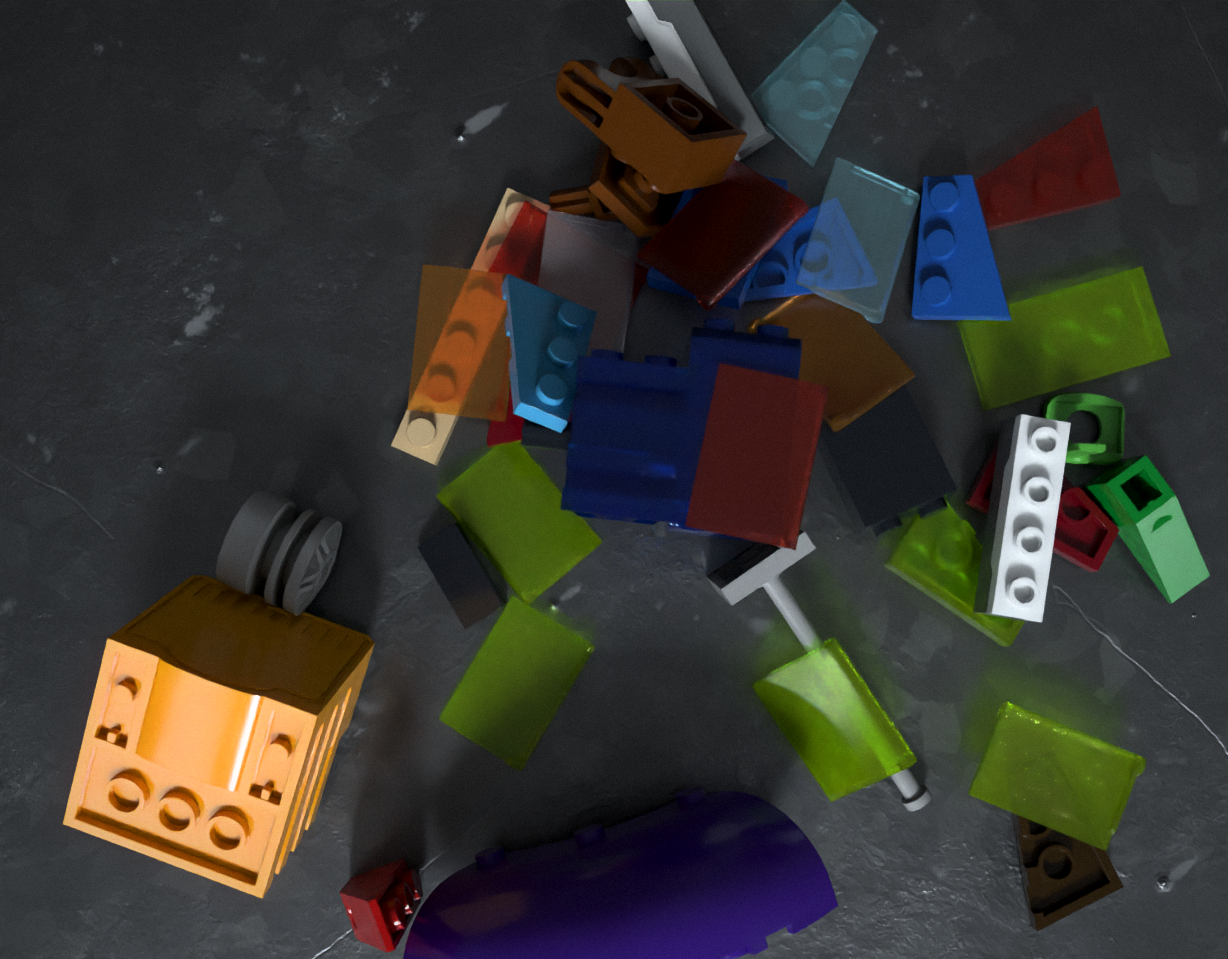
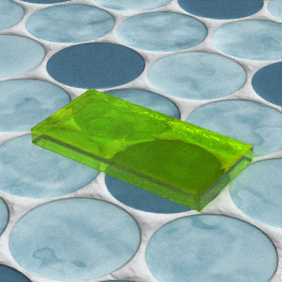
(1065, 339)

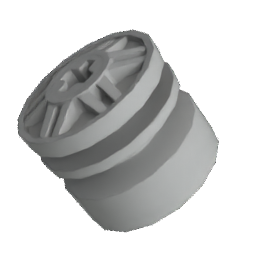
(274, 549)

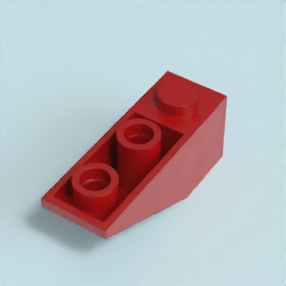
(382, 904)

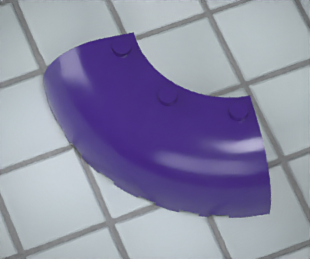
(667, 885)

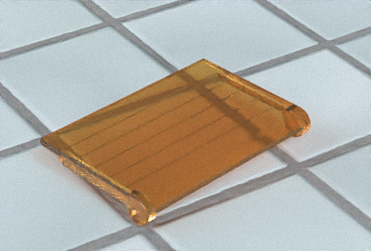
(461, 345)
(840, 354)

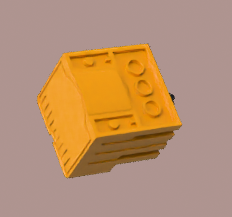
(216, 731)

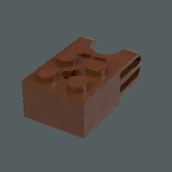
(651, 122)

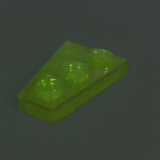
(944, 563)

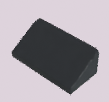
(461, 575)

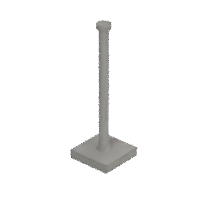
(762, 567)

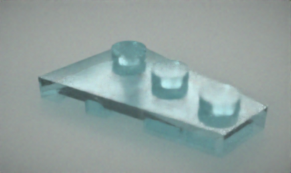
(814, 80)

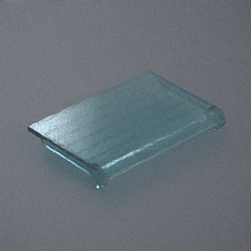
(858, 240)

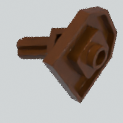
(616, 193)

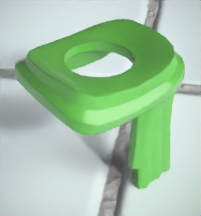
(1110, 415)

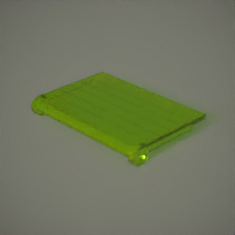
(518, 520)
(517, 683)
(834, 721)
(1056, 775)

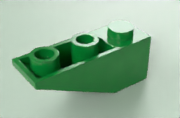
(1150, 524)

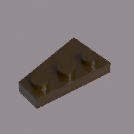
(1060, 872)

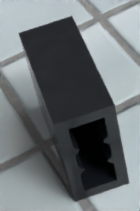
(887, 466)

